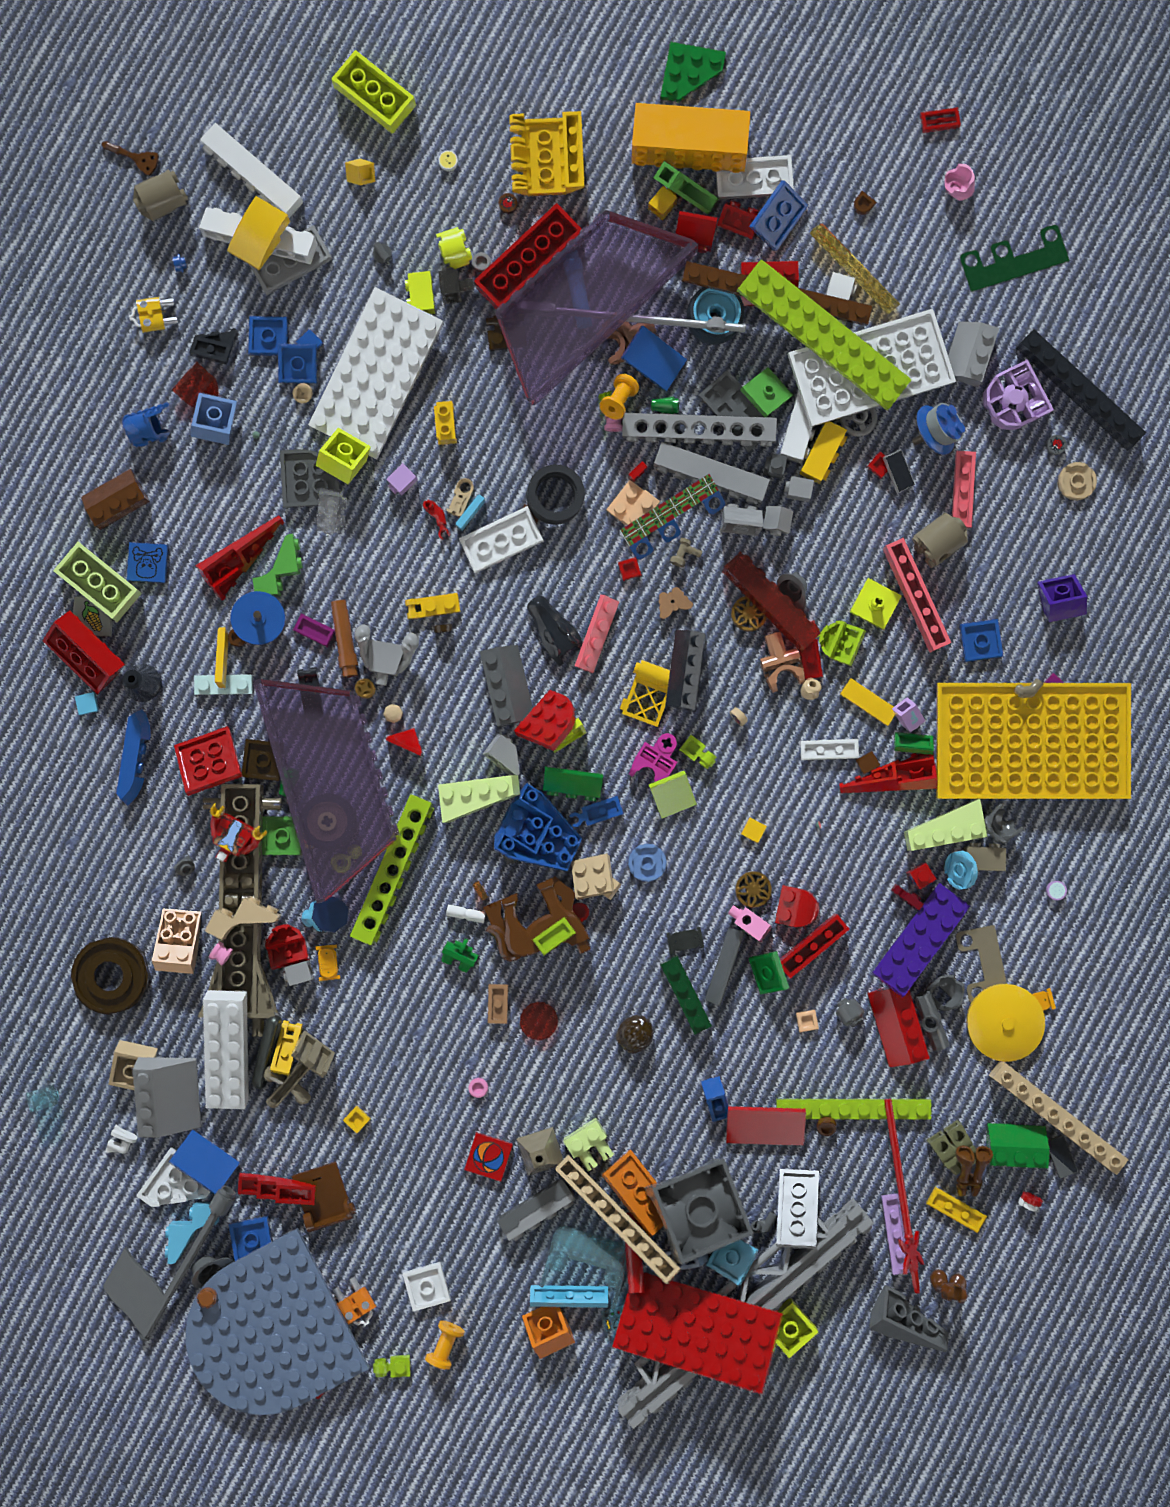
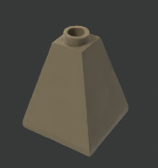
(543, 1144)

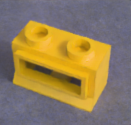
(445, 423)

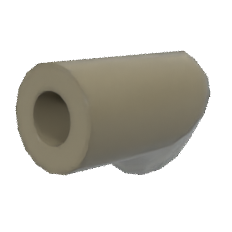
(1028, 691)

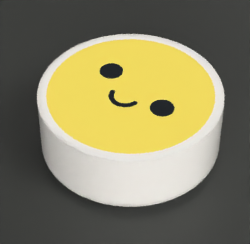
(448, 160)

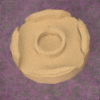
(1077, 481)

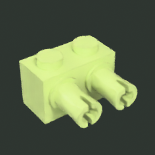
(584, 1138)

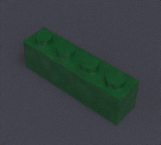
(685, 994)

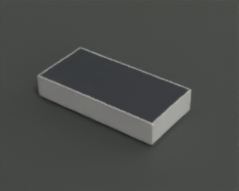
(899, 471)

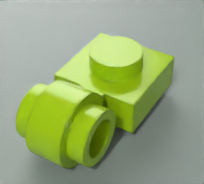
(693, 748)
(398, 1365)

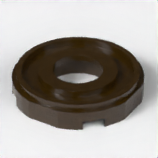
(135, 975)

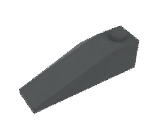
(900, 1320)

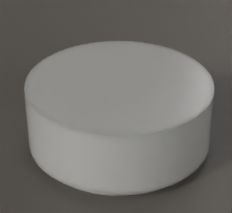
(481, 262)

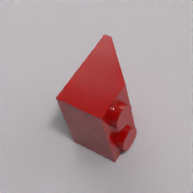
(698, 228)

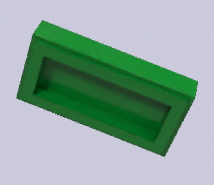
(913, 743)

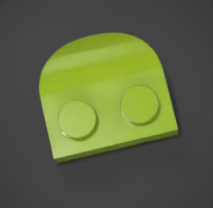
(841, 641)

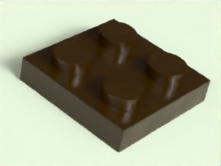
(259, 761)

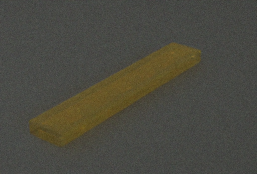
(854, 268)

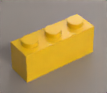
(824, 452)

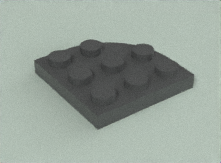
(303, 479)

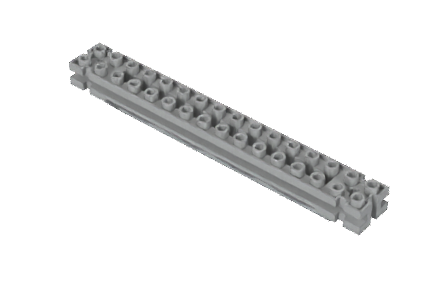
(780, 1283)

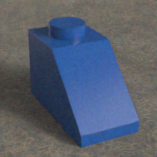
(715, 1098)

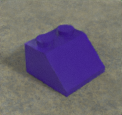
(1062, 598)

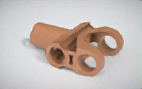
(624, 336)
(781, 661)

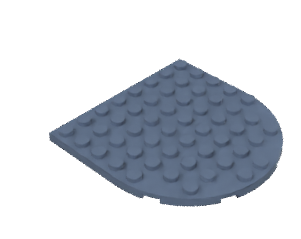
(271, 1332)

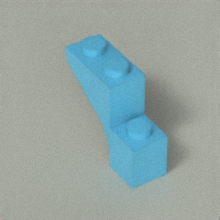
(180, 1232)

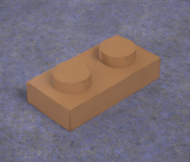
(497, 1003)

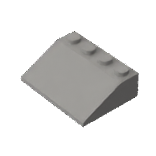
(166, 1096)

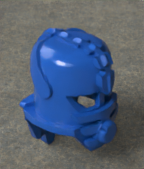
(145, 426)

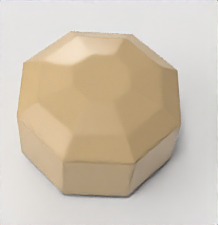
(393, 713)

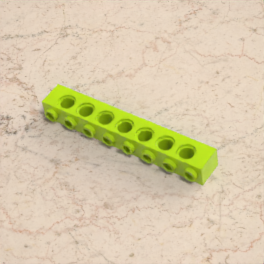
(360, 930)

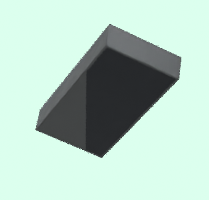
(1061, 1156)

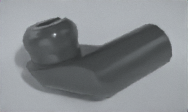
(764, 1226)

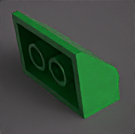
(572, 783)
(1018, 1145)

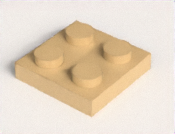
(592, 876)

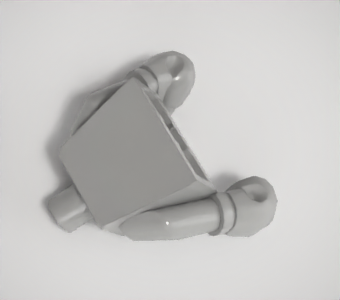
(385, 657)

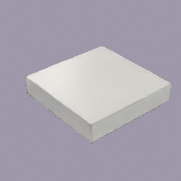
(426, 1286)

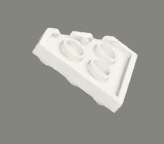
(170, 1185)

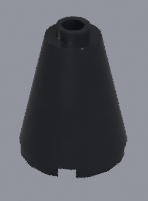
(142, 682)

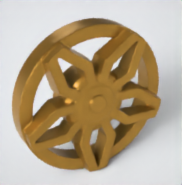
(748, 614)
(753, 889)

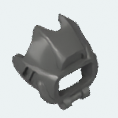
(998, 828)
(952, 988)

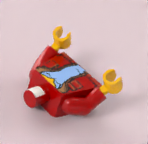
(232, 834)

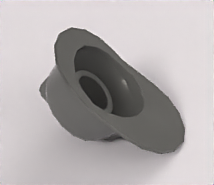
(794, 587)
(205, 1268)

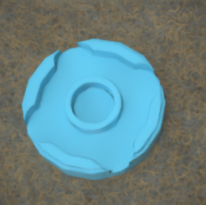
(961, 870)

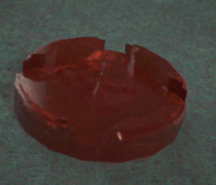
(538, 1020)

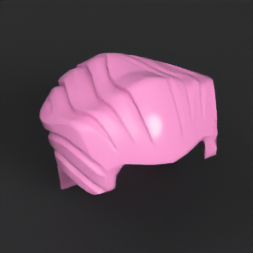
(960, 182)

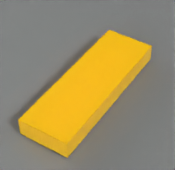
(221, 657)
(868, 701)
(956, 1209)

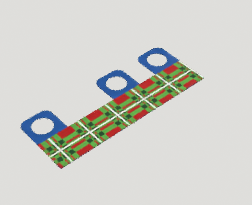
(664, 514)

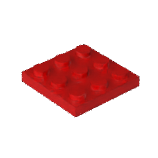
(208, 761)

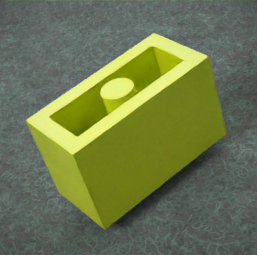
(421, 291)

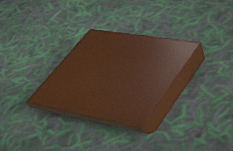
(867, 762)

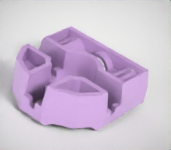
(1016, 395)

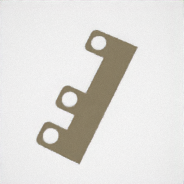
(987, 944)

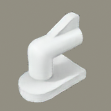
(124, 1135)

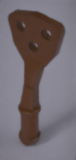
(137, 158)

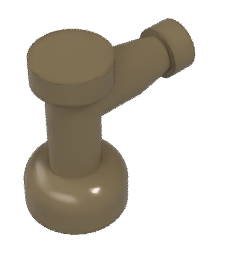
(684, 547)

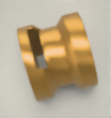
(362, 686)

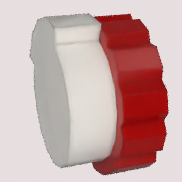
(1030, 1201)

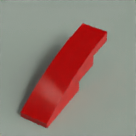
(276, 1188)

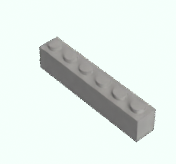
(726, 477)

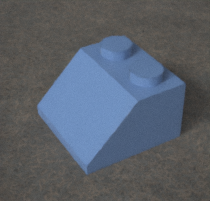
(213, 418)

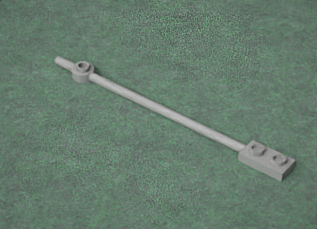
(715, 324)

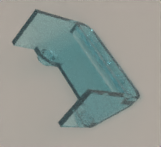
(590, 1250)

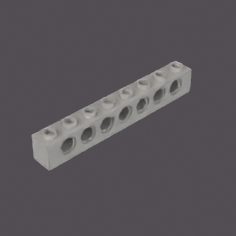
(633, 420)

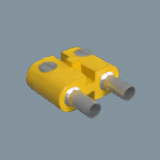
(151, 314)

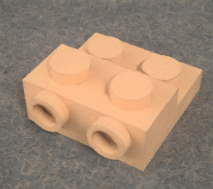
(632, 503)

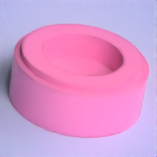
(478, 1087)

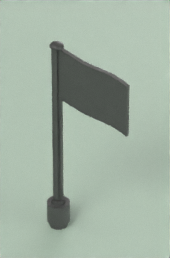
(137, 1290)

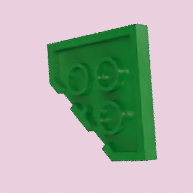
(689, 69)

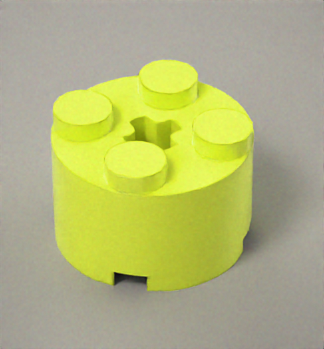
(453, 248)

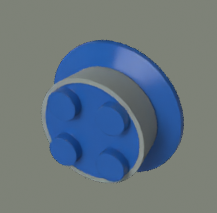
(939, 427)

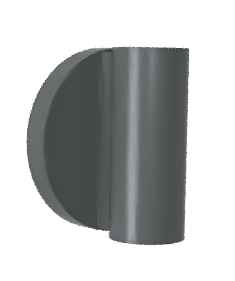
(382, 252)
(185, 866)

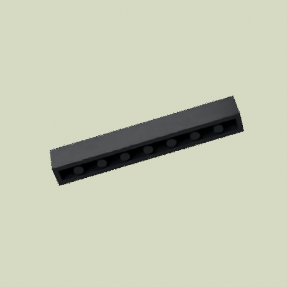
(1081, 390)

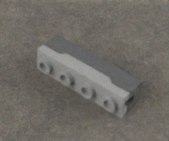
(535, 1209)

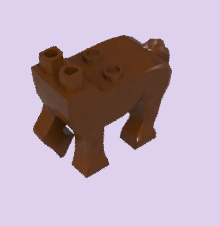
(517, 941)

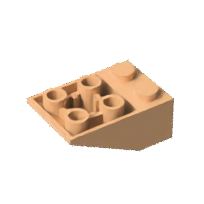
(177, 941)

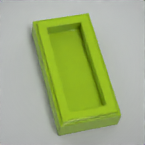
(554, 936)

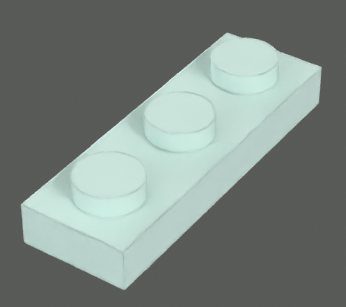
(234, 685)

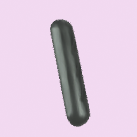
(266, 1050)

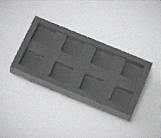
(727, 399)

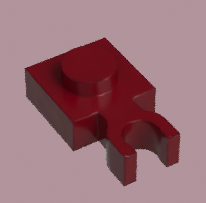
(912, 899)

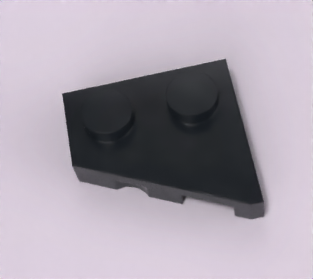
(214, 346)

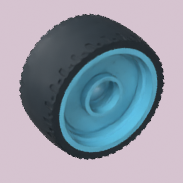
(714, 301)

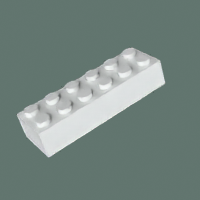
(226, 1049)

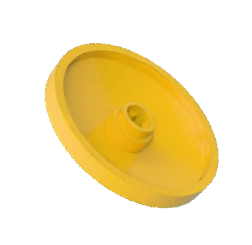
(1005, 1022)

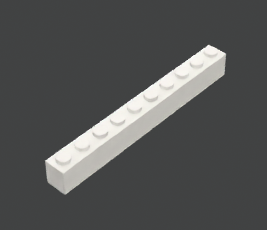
(799, 429)

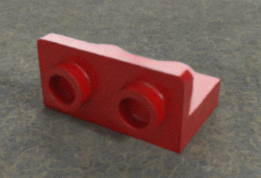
(737, 218)

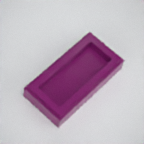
(314, 630)

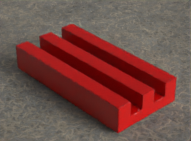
(925, 129)

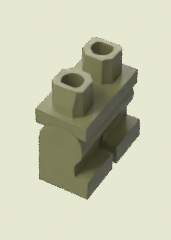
(947, 1149)

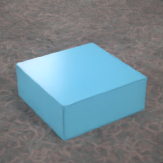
(87, 703)

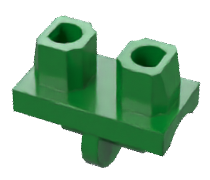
(460, 952)

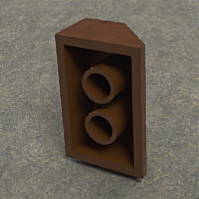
(114, 499)

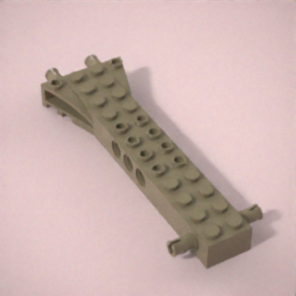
(240, 879)

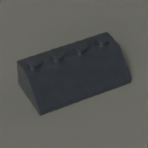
(685, 670)

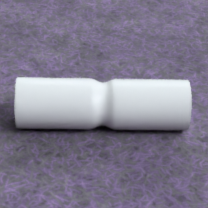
(463, 913)

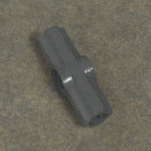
(934, 1031)

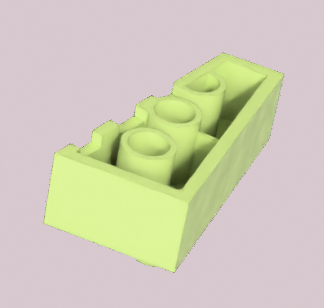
(470, 796)
(952, 827)

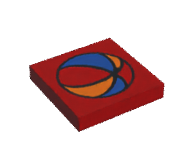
(488, 1156)

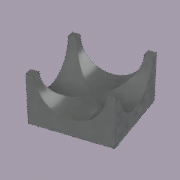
(700, 1211)

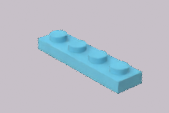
(569, 1296)

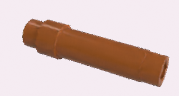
(347, 658)

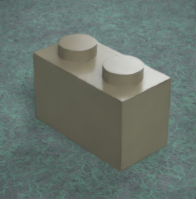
(988, 858)

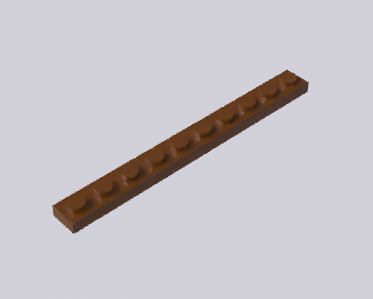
(731, 281)

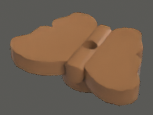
(680, 602)

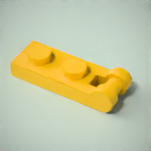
(433, 606)
(282, 1057)

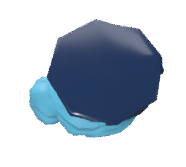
(326, 916)

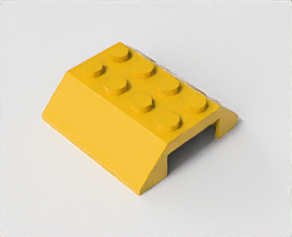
(547, 154)

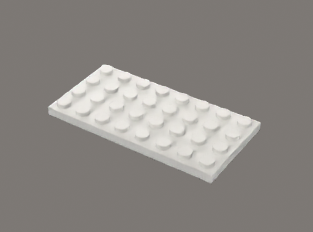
(908, 343)
(376, 370)

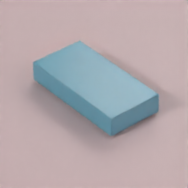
(470, 512)

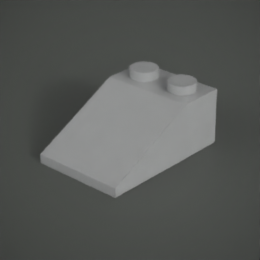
(741, 520)

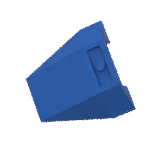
(536, 832)

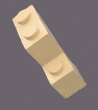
(248, 912)

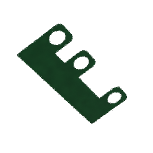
(1011, 267)

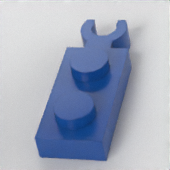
(599, 811)

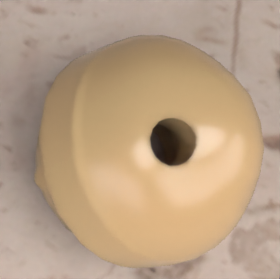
(810, 689)

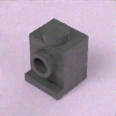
(775, 466)

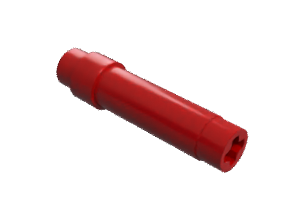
(634, 1266)

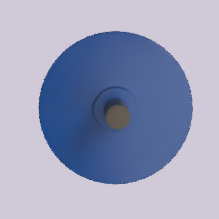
(257, 618)

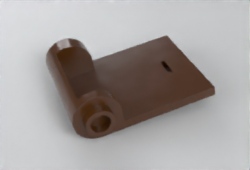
(330, 1197)

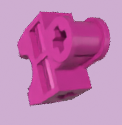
(660, 753)

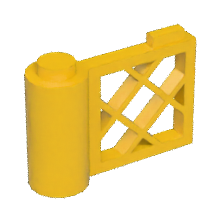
(653, 677)

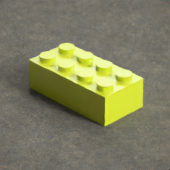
(373, 91)

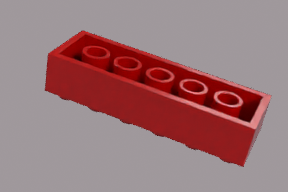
(527, 256)

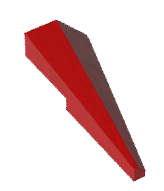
(228, 564)
(909, 774)

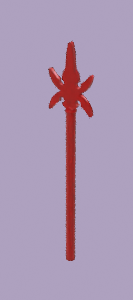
(911, 1244)

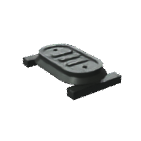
(685, 940)

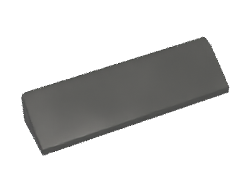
(724, 966)

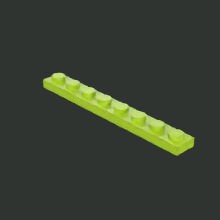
(859, 1108)

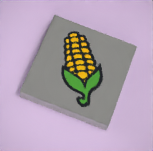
(92, 617)

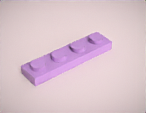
(894, 1231)

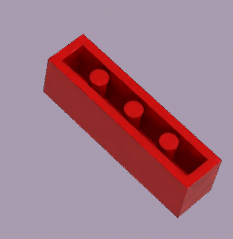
(813, 945)

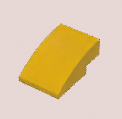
(258, 233)

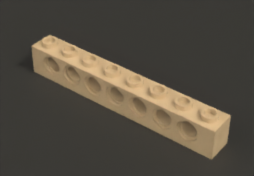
(1058, 1117)
(618, 1219)

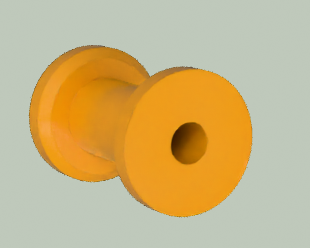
(625, 387)
(444, 1346)

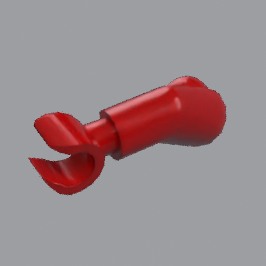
(435, 511)

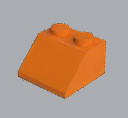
(548, 1330)

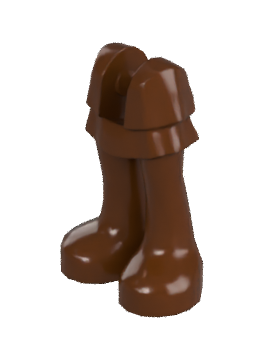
(966, 1157)
(951, 1290)

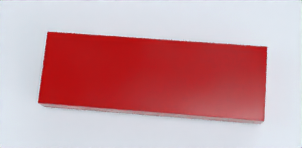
(811, 661)

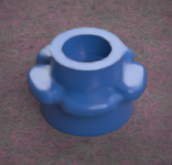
(179, 263)

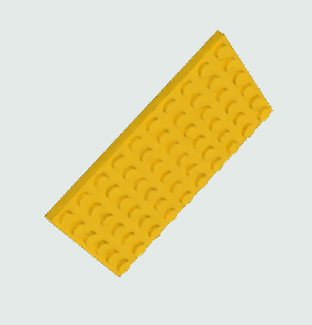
(1047, 746)

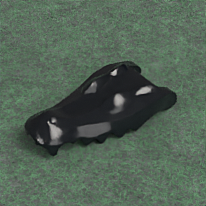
(554, 631)

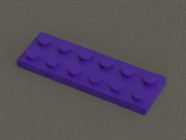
(920, 940)

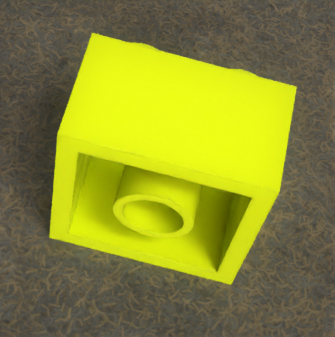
(343, 456)
(795, 1328)

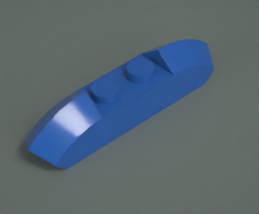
(131, 766)

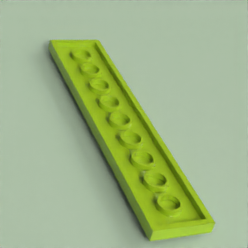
(824, 335)

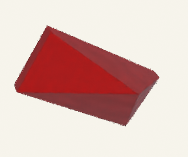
(407, 740)

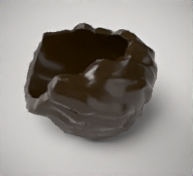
(635, 1034)

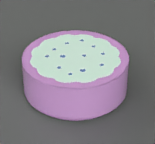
(1056, 890)

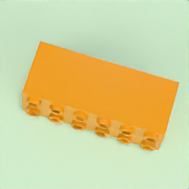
(690, 137)

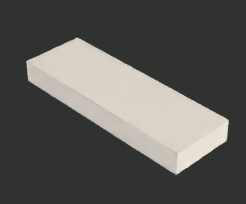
(829, 749)

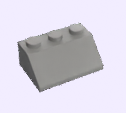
(972, 351)

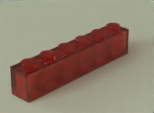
(771, 602)

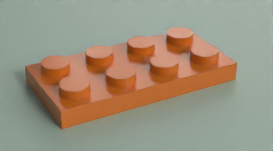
(627, 1180)

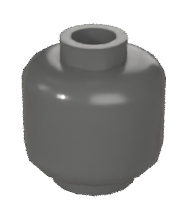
(850, 1012)

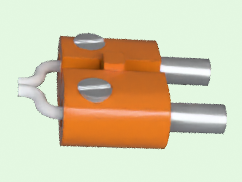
(356, 1304)

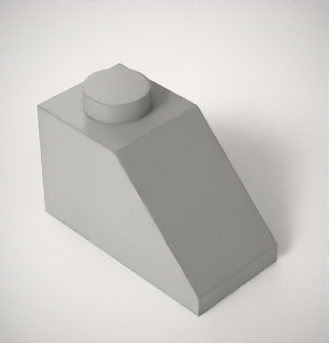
(503, 754)

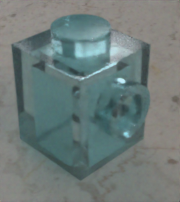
(42, 1098)

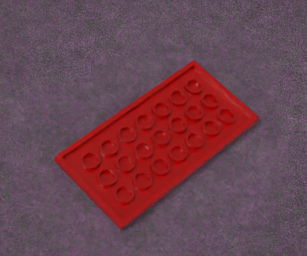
(700, 1332)

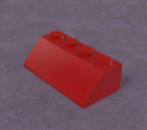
(83, 652)
(898, 1027)

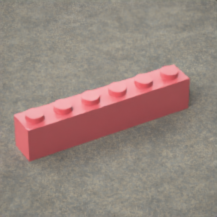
(916, 595)

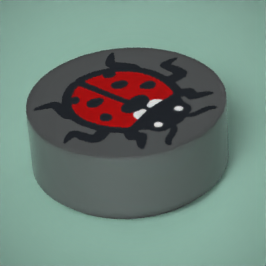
(1056, 445)

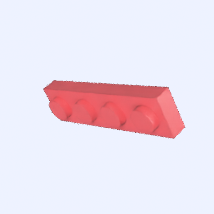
(964, 486)
(596, 633)

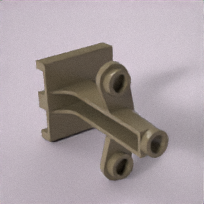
(311, 1056)

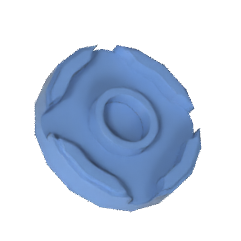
(647, 862)

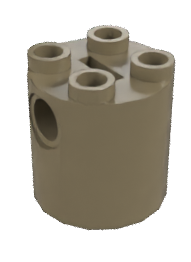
(159, 195)
(940, 539)

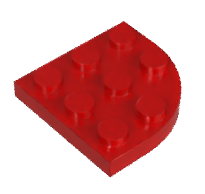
(548, 721)

